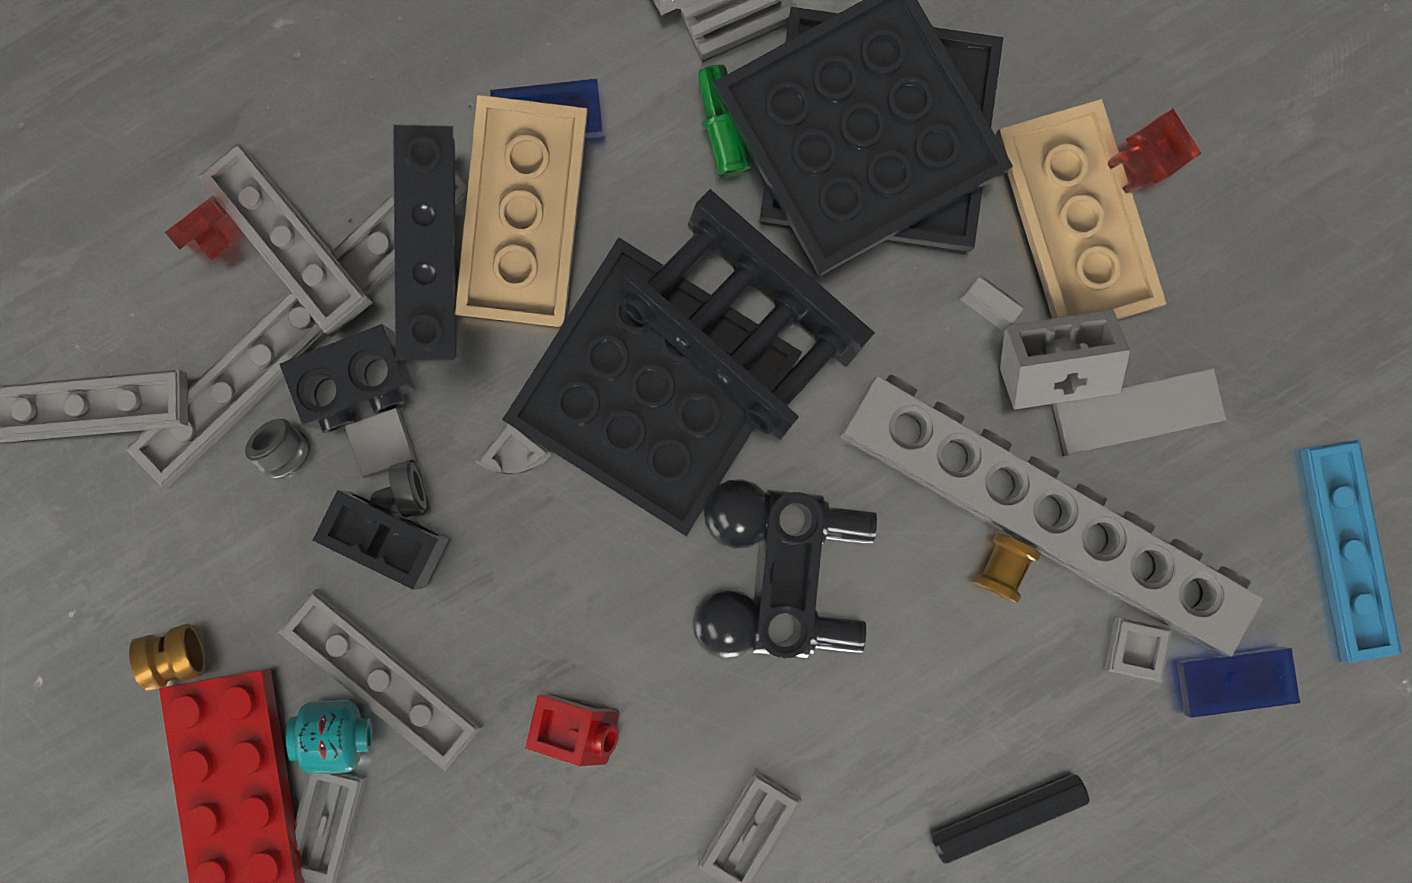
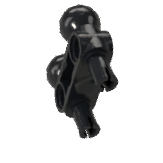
(787, 573)

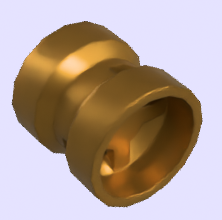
(167, 657)

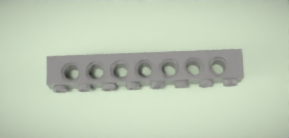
(1226, 602)

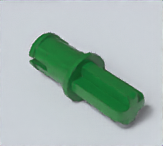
(726, 143)

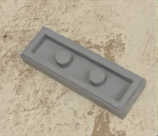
(1140, 412)

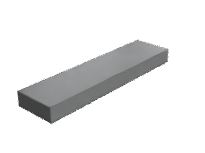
(285, 240)
(93, 405)
(380, 679)

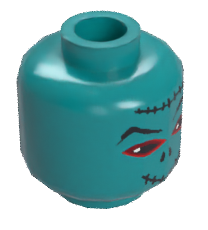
(328, 737)

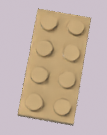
(521, 211)
(1078, 215)

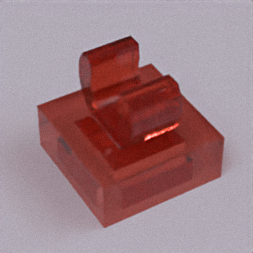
(201, 227)

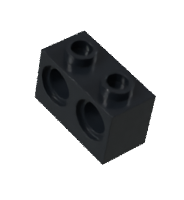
(346, 364)
(380, 539)

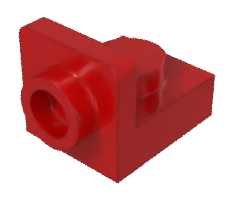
(572, 731)

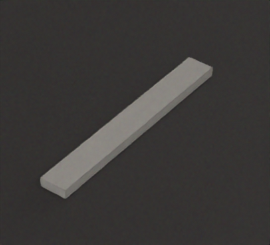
(252, 363)

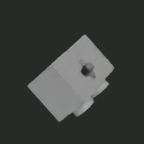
(1064, 359)

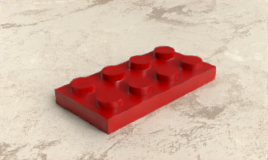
(231, 780)

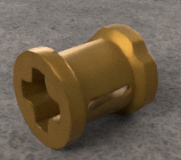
(1007, 567)

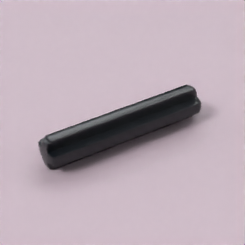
(1010, 819)

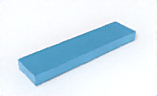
(1350, 551)

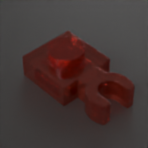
(1156, 151)

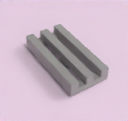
(736, 36)
(356, 787)
(773, 793)

